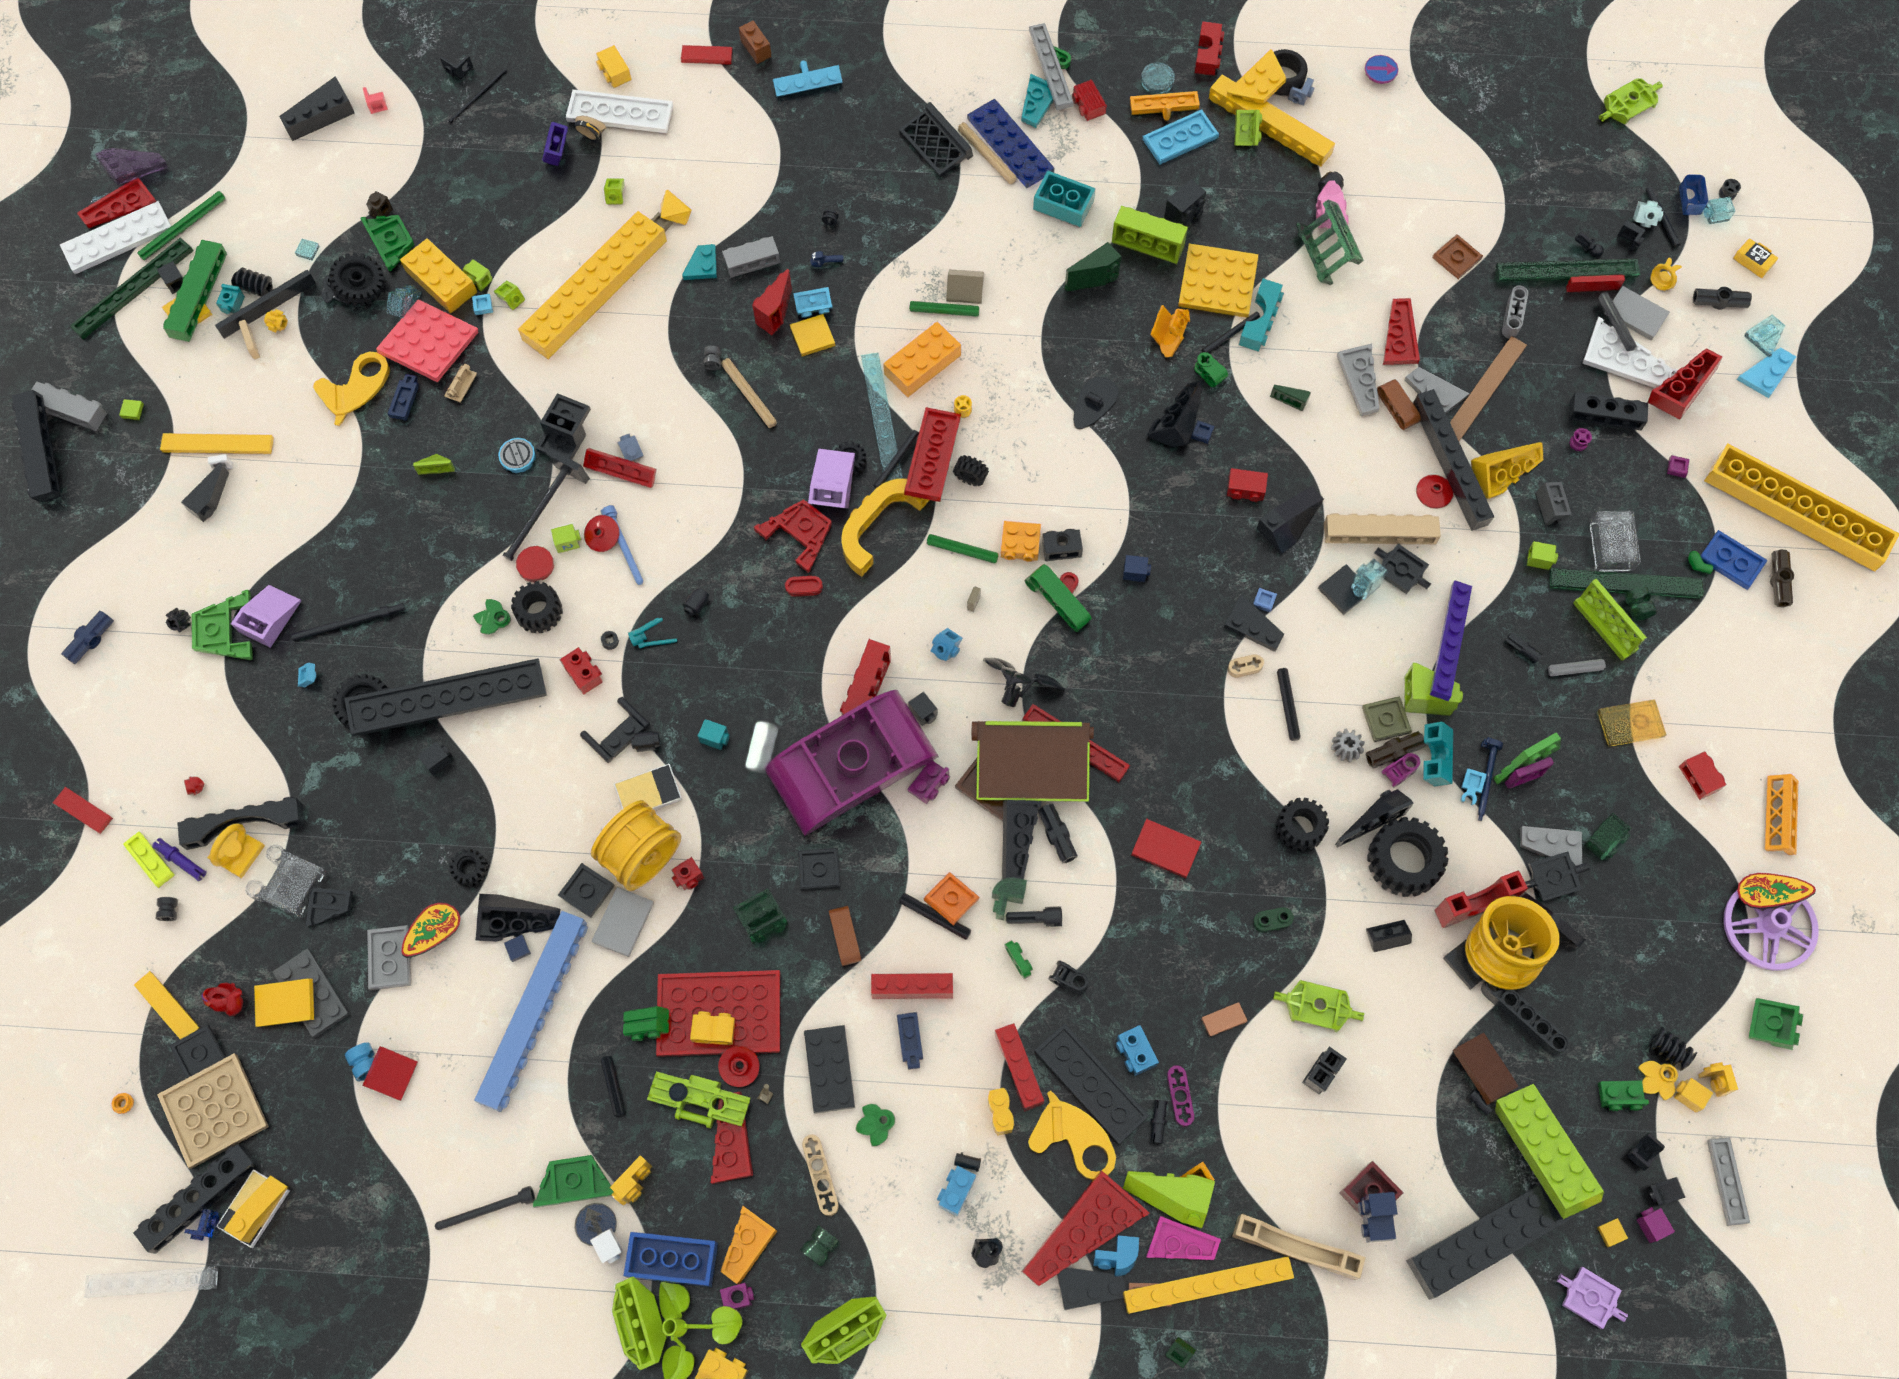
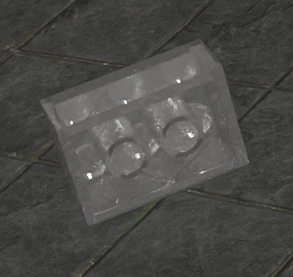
(1614, 541)

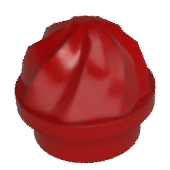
(193, 785)

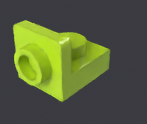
(613, 190)
(510, 294)

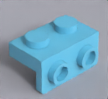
(813, 301)

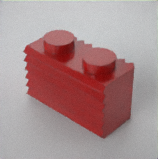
(1089, 100)

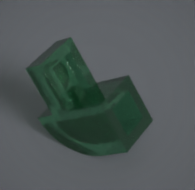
(1008, 890)

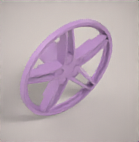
(1773, 926)

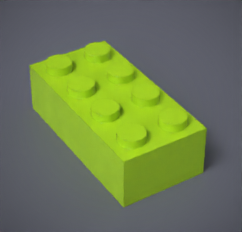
(1149, 234)

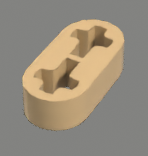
(1246, 670)

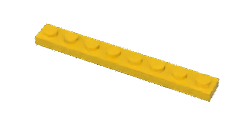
(1208, 1285)

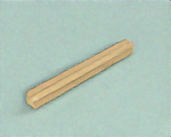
(987, 153)
(749, 393)

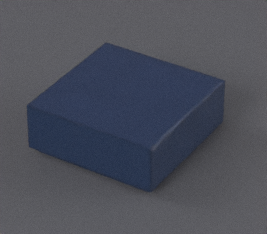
(1202, 432)
(517, 948)

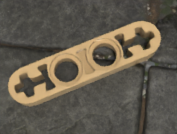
(823, 1174)

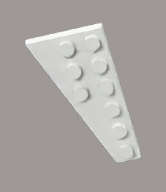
(1609, 354)

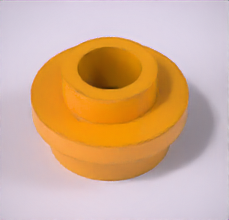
(116, 1103)

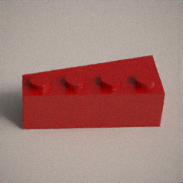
(1682, 388)

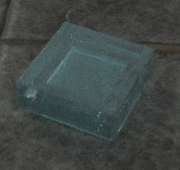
(307, 249)

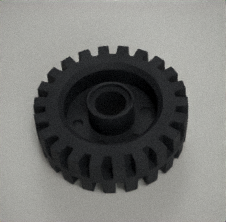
(356, 291)
(354, 687)

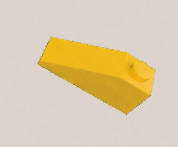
(255, 1210)

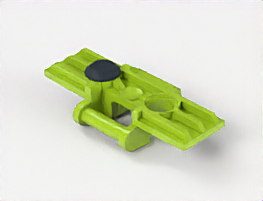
(701, 1092)

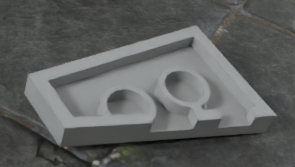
(1447, 393)

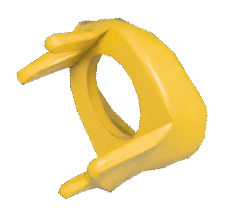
(1663, 280)

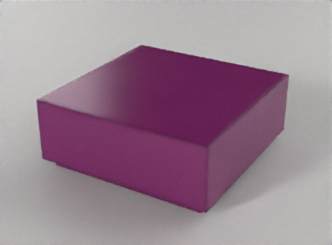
(1678, 466)

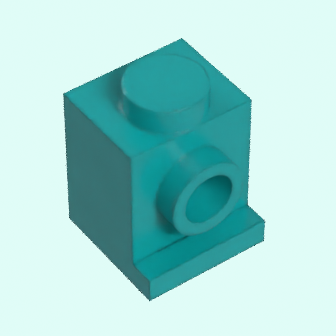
(230, 299)

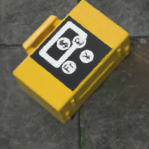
(1755, 257)

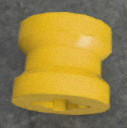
(963, 401)

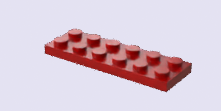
(932, 454)

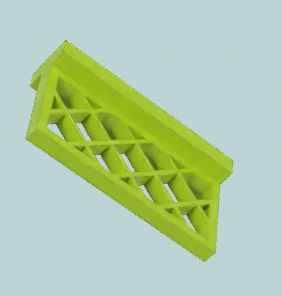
(1601, 619)

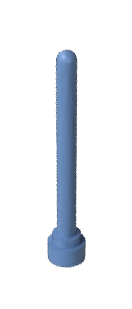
(611, 512)

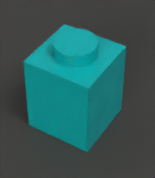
(713, 734)

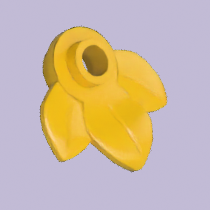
(1656, 1081)

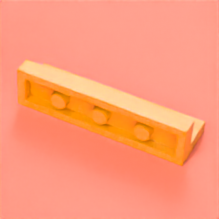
(1789, 814)

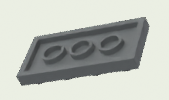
(327, 1003)

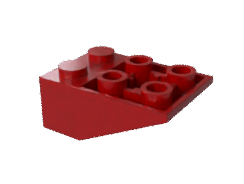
(773, 303)

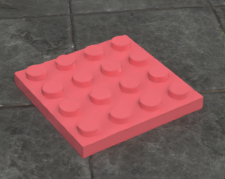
(427, 340)

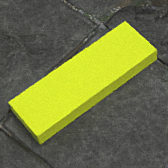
(148, 859)

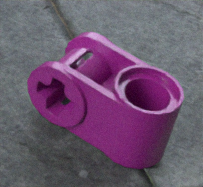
(1398, 771)

